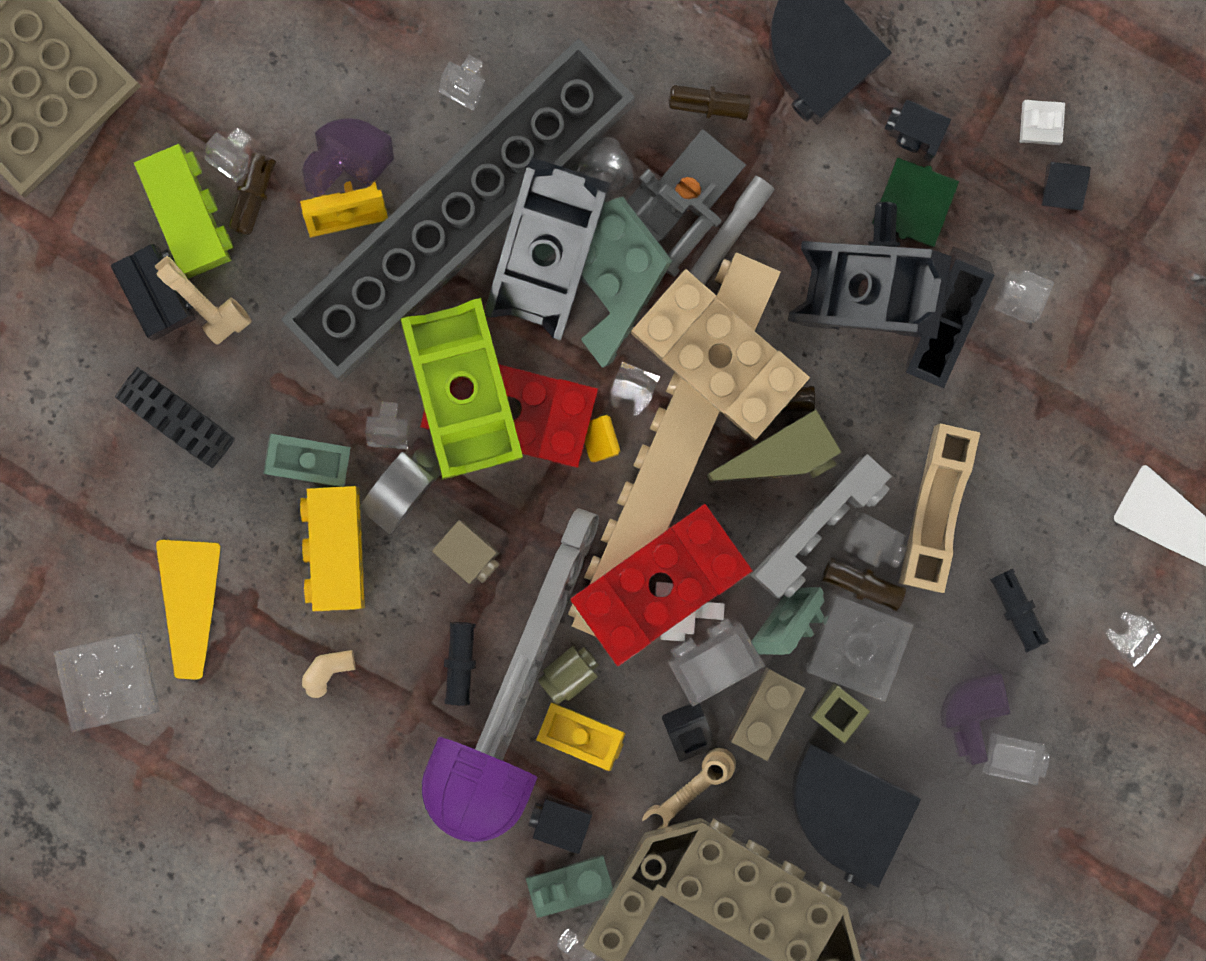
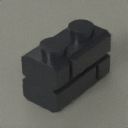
(153, 302)

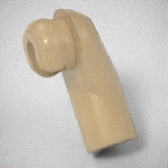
(322, 669)

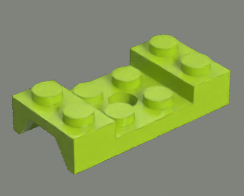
(469, 431)

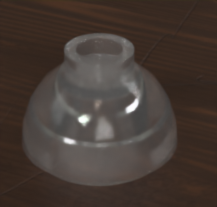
(608, 164)

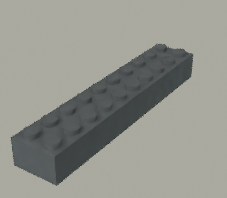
(456, 211)

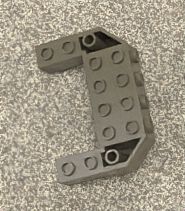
(730, 889)

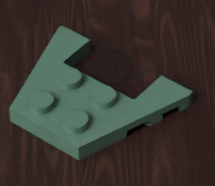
(622, 271)

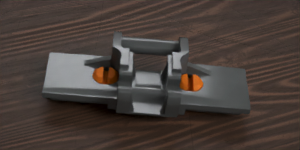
(689, 184)

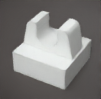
(1042, 122)

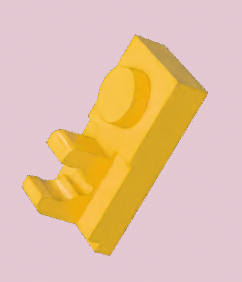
(344, 210)
(581, 736)

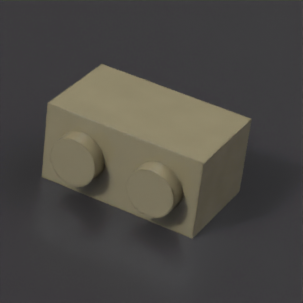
(467, 553)
(766, 714)

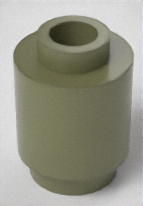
(569, 674)

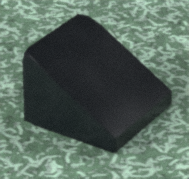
(1065, 185)
(688, 731)

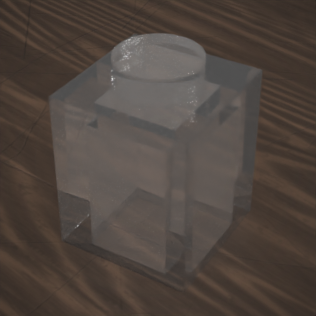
(1016, 759)

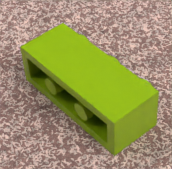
(184, 210)

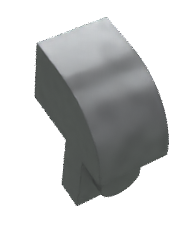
(402, 486)

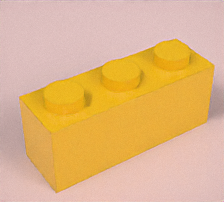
(333, 548)

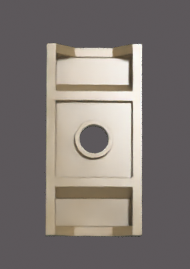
(692, 321)

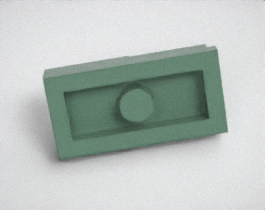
(306, 460)
(790, 622)
(569, 886)

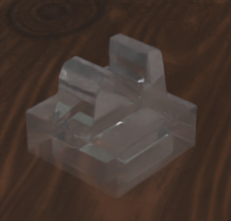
(463, 82)
(229, 154)
(633, 385)
(387, 429)
(1137, 640)
(573, 947)

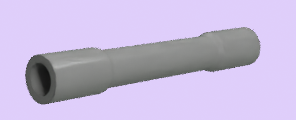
(744, 211)

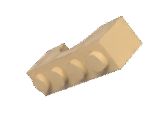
(937, 507)

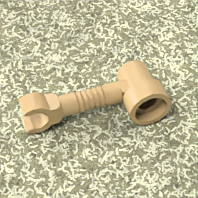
(220, 320)
(698, 784)

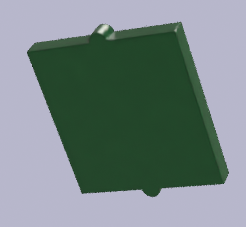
(920, 199)

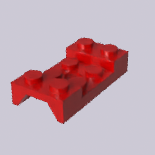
(552, 413)
(700, 565)

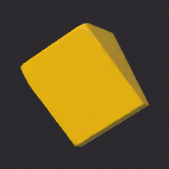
(601, 439)

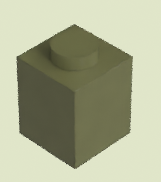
(839, 713)

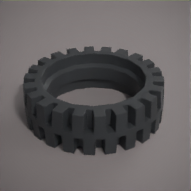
(174, 417)

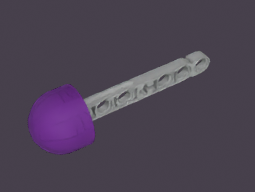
(474, 790)

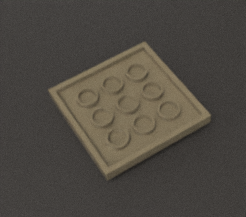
(52, 89)

